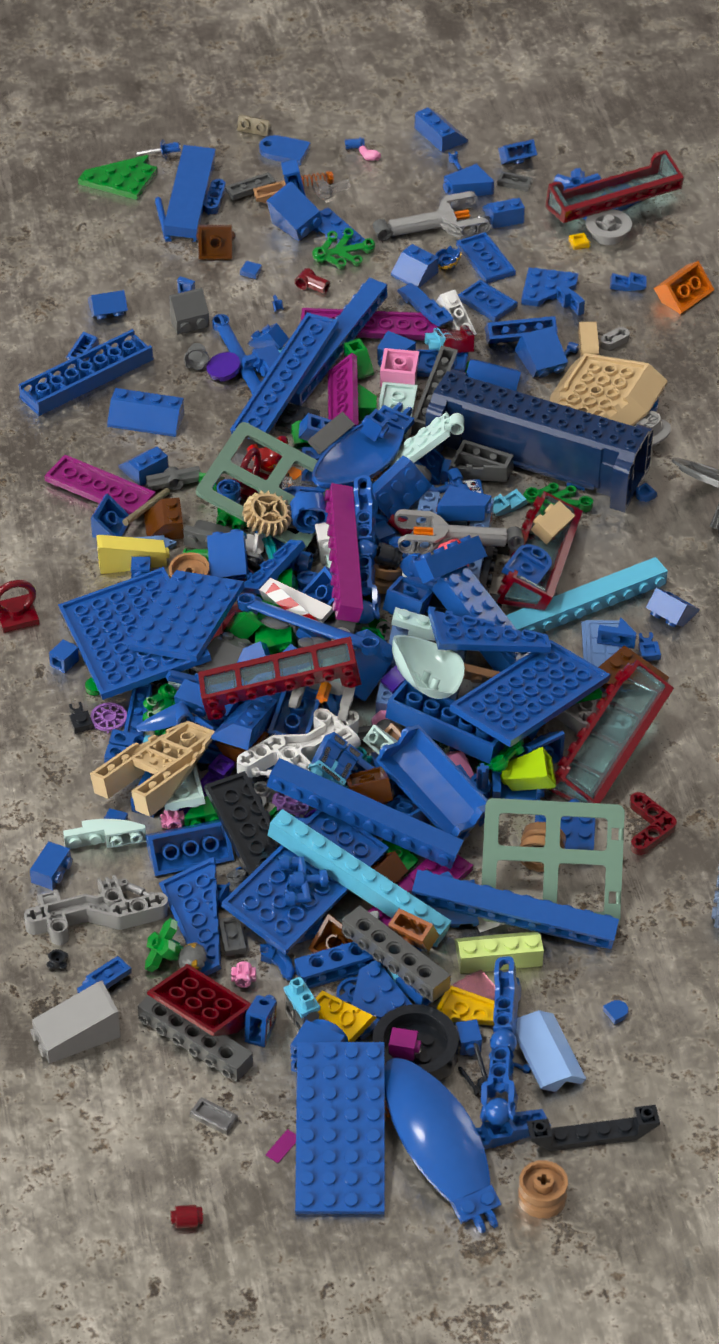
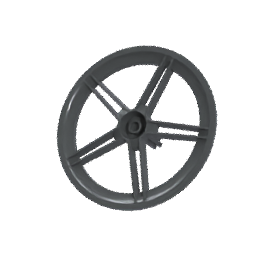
(703, 473)

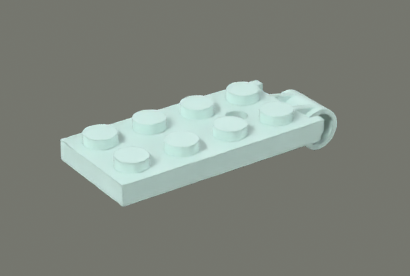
(396, 392)
(430, 437)
(188, 794)

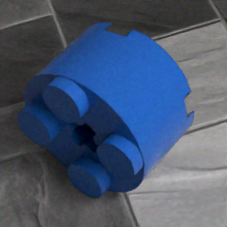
(308, 510)

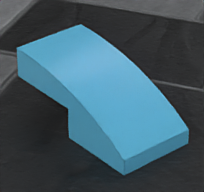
(508, 503)

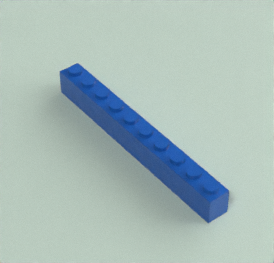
(351, 322)
(364, 813)
(515, 909)

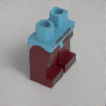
(458, 339)

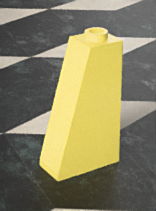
(117, 552)

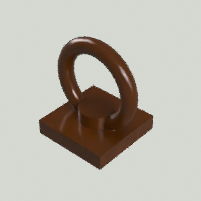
(215, 241)

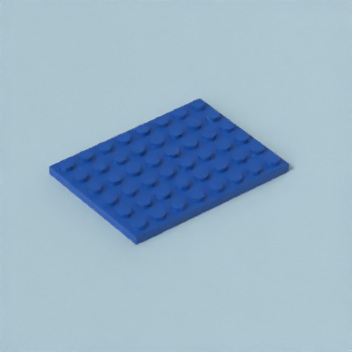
(105, 624)

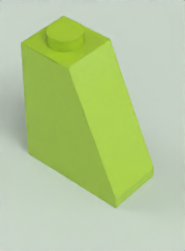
(530, 772)

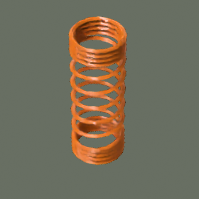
(330, 179)

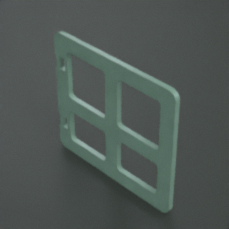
(223, 465)
(552, 854)

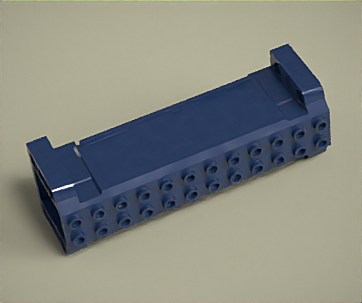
(547, 436)

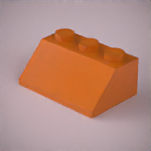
(684, 288)

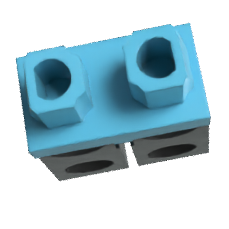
(300, 1003)

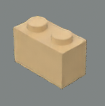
(552, 522)

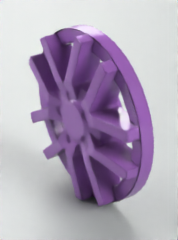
(108, 717)
(289, 805)

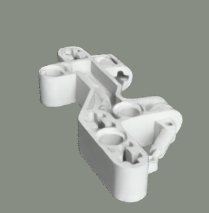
(298, 747)

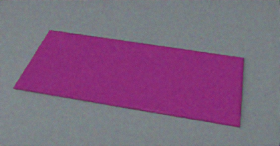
(282, 1146)

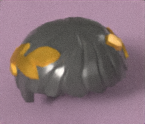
(194, 955)

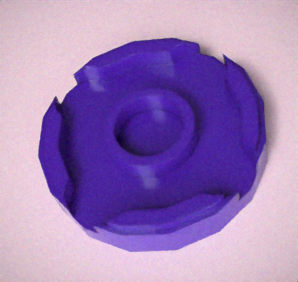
(223, 366)

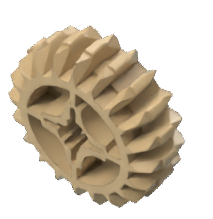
(267, 513)

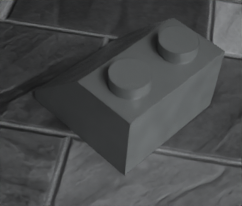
(189, 311)

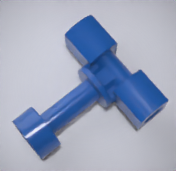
(455, 479)

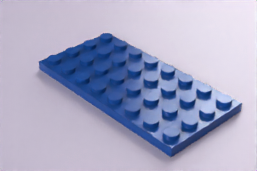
(529, 693)
(260, 900)
(340, 1128)

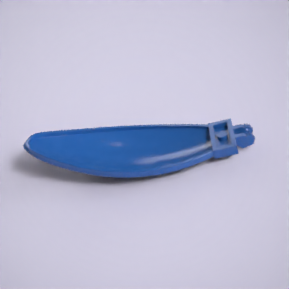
(359, 455)
(441, 1140)

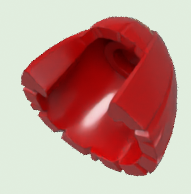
(269, 458)

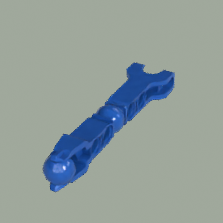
(365, 512)
(503, 1044)

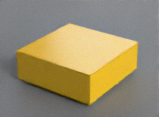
(579, 241)

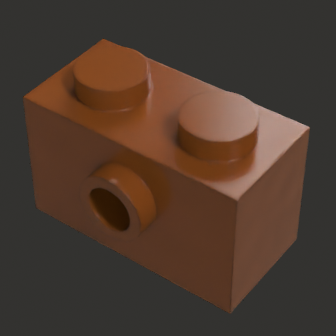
(414, 930)

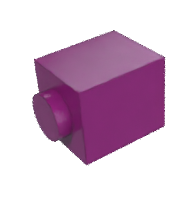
(404, 1044)

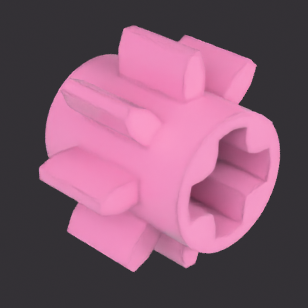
(172, 819)
(243, 974)

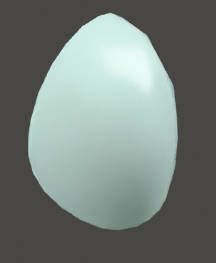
(427, 668)

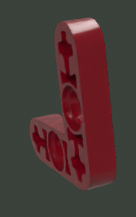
(656, 823)

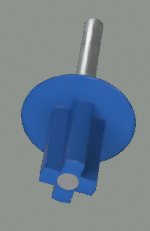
(164, 149)

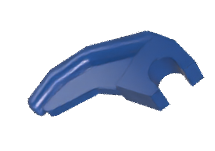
(276, 957)

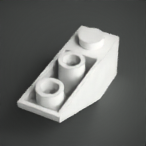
(453, 305)

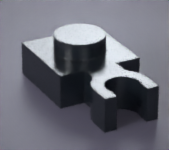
(80, 719)

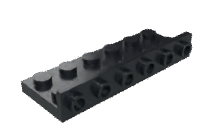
(243, 819)

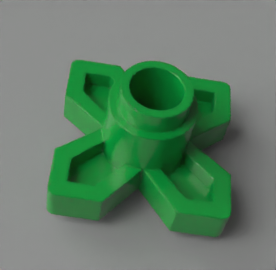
(162, 945)

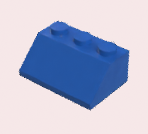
(438, 130)
(494, 374)

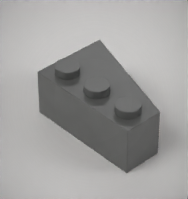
(482, 462)

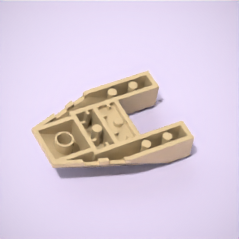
(167, 757)

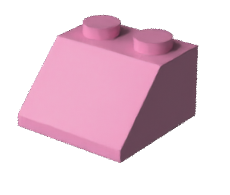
(399, 366)

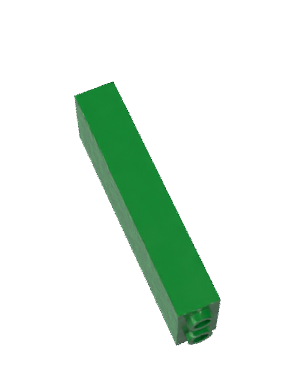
(278, 639)

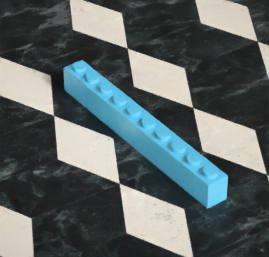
(592, 597)
(351, 871)

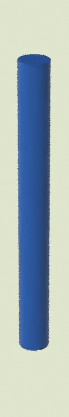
(161, 213)

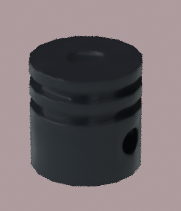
(388, 556)

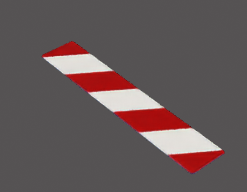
(286, 601)

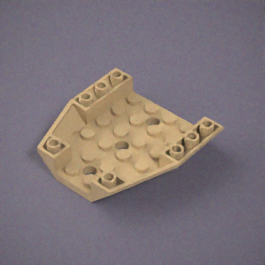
(622, 394)

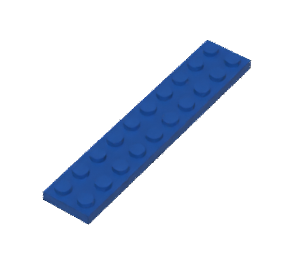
(287, 372)

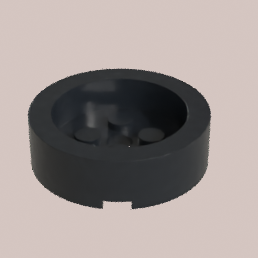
(434, 1030)

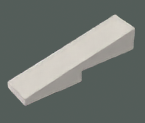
(316, 608)

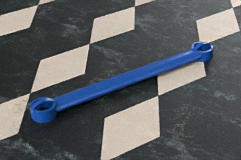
(234, 347)
(248, 602)

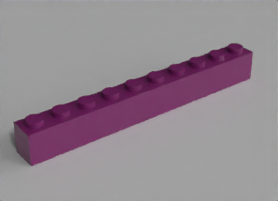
(344, 553)

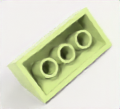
(482, 951)

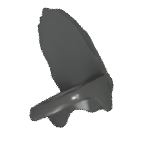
(196, 357)

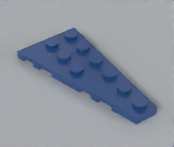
(482, 635)
(195, 906)

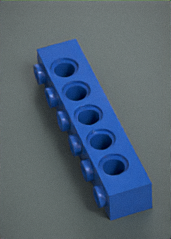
(332, 964)

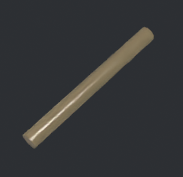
(145, 507)

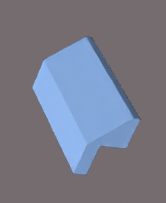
(547, 1051)

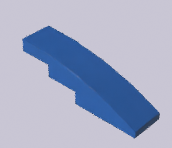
(512, 1131)

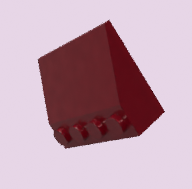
(202, 1001)

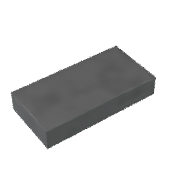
(213, 1116)

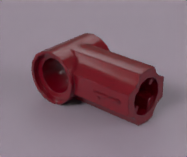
(308, 279)

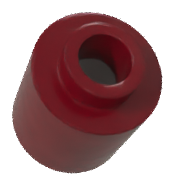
(187, 1216)

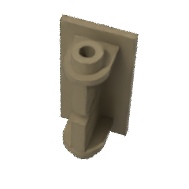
(253, 125)

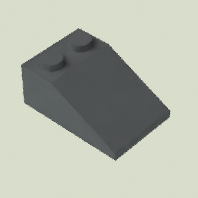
(224, 650)

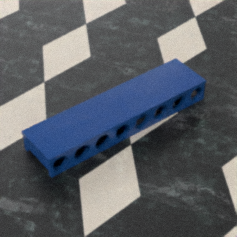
(189, 192)
(87, 374)

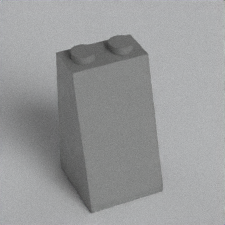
(77, 1024)

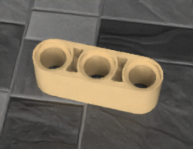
(588, 338)

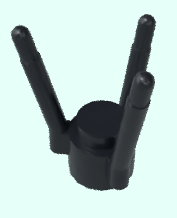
(476, 1088)

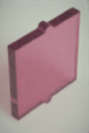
(478, 984)

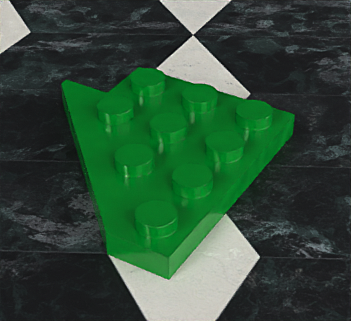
(122, 178)

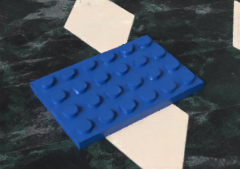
(186, 615)

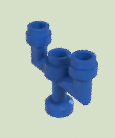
(300, 879)

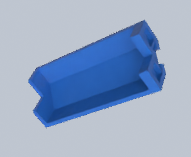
(433, 782)

